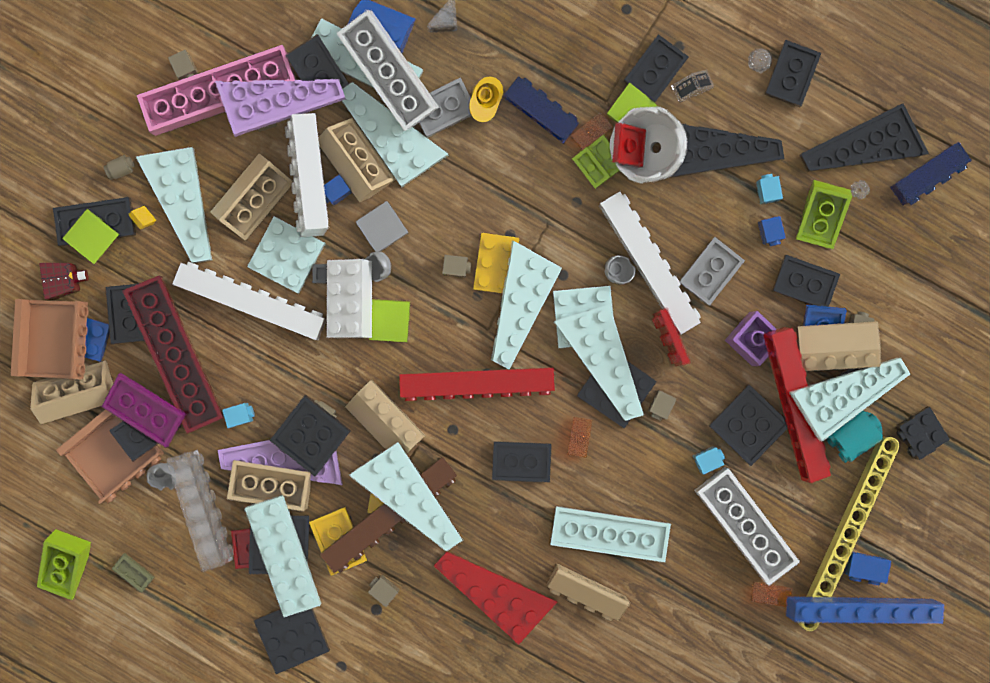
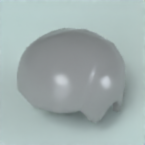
(380, 265)
(619, 270)
(160, 476)

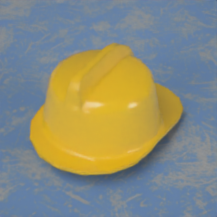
(485, 99)

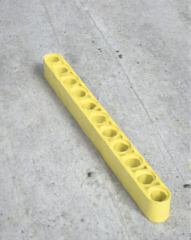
(855, 525)

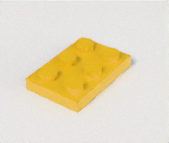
(493, 262)
(330, 528)

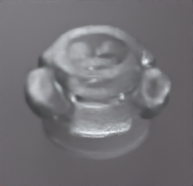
(864, 189)

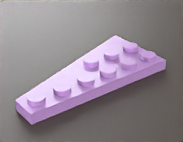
(271, 101)
(269, 454)

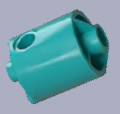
(856, 436)

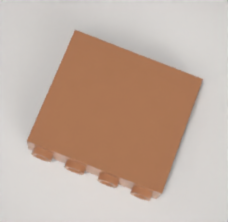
(49, 339)
(103, 460)

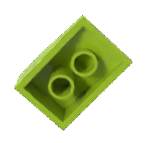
(823, 214)
(62, 563)

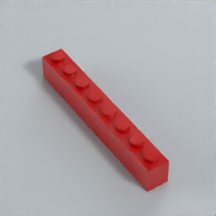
(791, 376)
(477, 382)

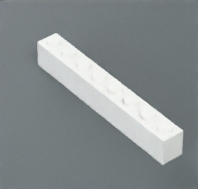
(649, 263)
(249, 301)

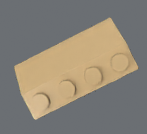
(355, 159)
(252, 197)
(839, 346)
(64, 397)
(384, 418)
(262, 482)
(587, 592)

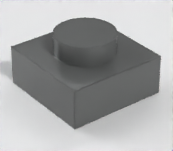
(319, 274)

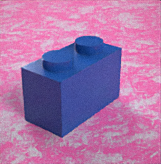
(868, 567)

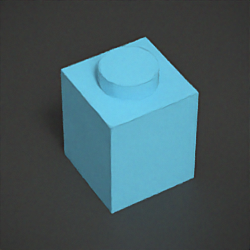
(769, 189)
(238, 415)
(709, 460)

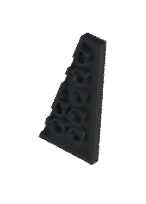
(876, 140)
(719, 150)

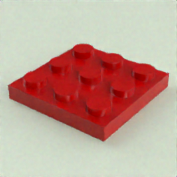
(670, 338)

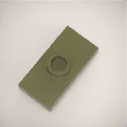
(133, 572)

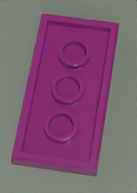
(143, 410)

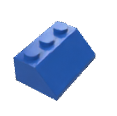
(395, 23)

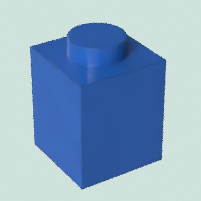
(336, 190)
(772, 231)

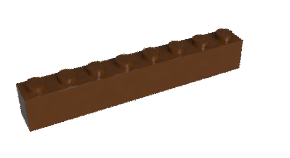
(381, 522)

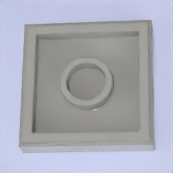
(382, 227)

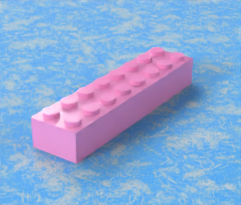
(198, 95)

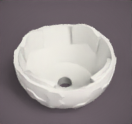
(660, 128)

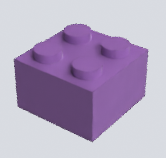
(749, 339)

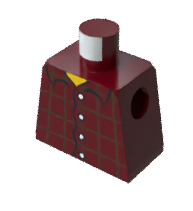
(61, 279)

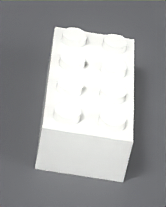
(349, 298)

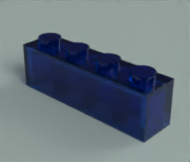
(541, 109)
(931, 173)

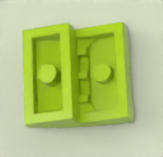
(628, 100)
(597, 162)
(90, 236)
(390, 320)

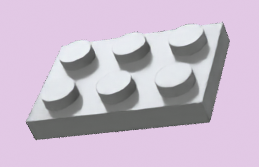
(453, 107)
(711, 271)

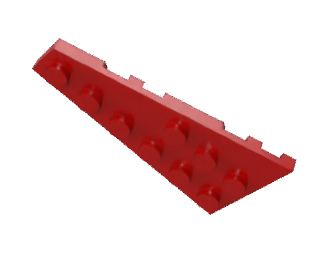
(501, 599)

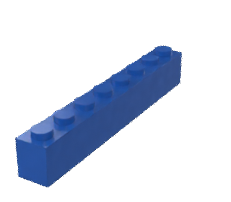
(864, 610)

